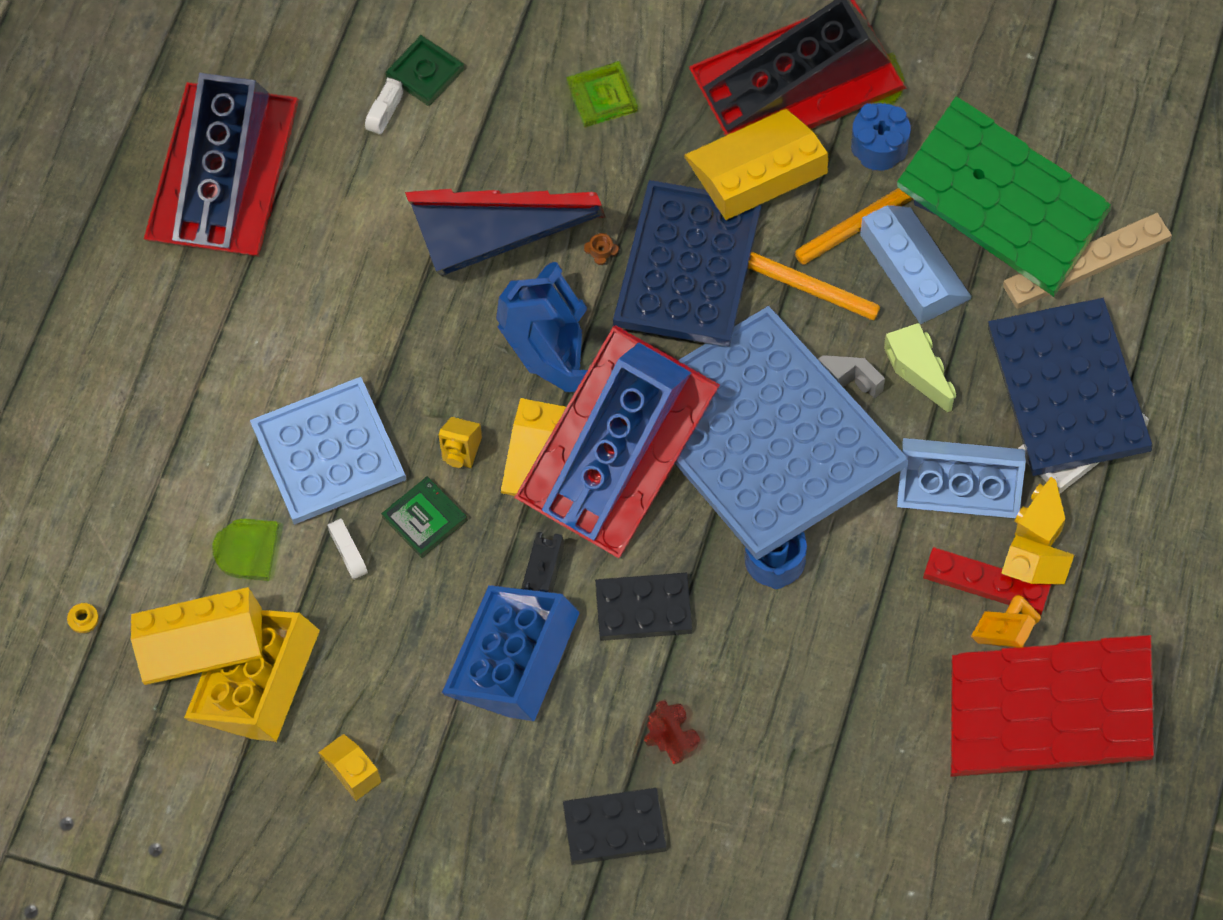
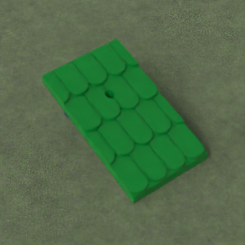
(1004, 195)

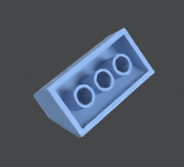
(913, 262)
(961, 478)

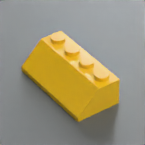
(197, 635)

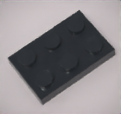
(643, 606)
(614, 826)

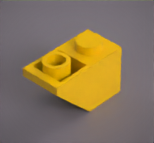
(459, 442)
(1044, 517)

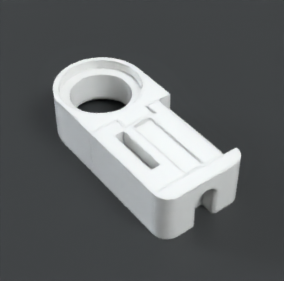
(384, 106)
(347, 549)

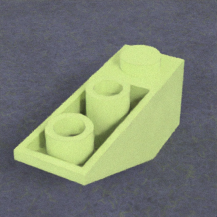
(914, 361)

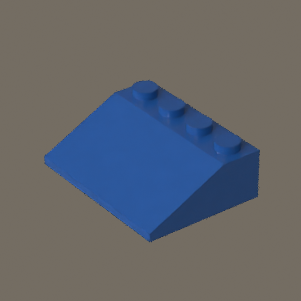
(512, 651)

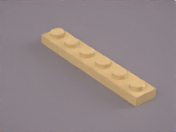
(1097, 257)

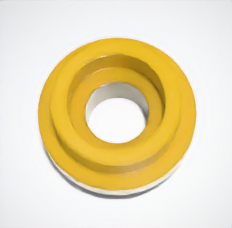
(85, 625)

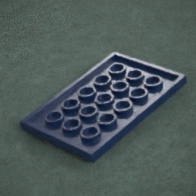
(686, 266)
(1069, 386)

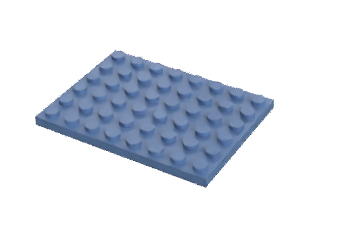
(779, 437)

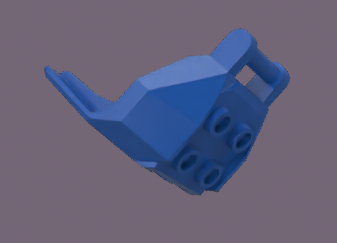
(543, 327)

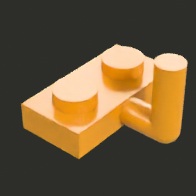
(1009, 627)

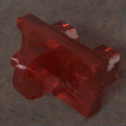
(668, 734)

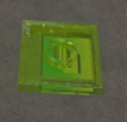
(602, 94)

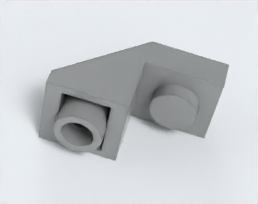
(849, 368)

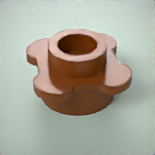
(598, 241)

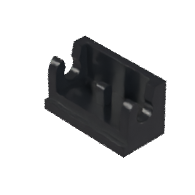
(544, 563)

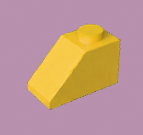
(1036, 562)
(351, 766)

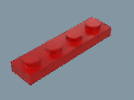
(982, 579)

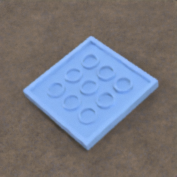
(327, 450)

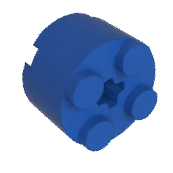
(880, 136)
(780, 567)

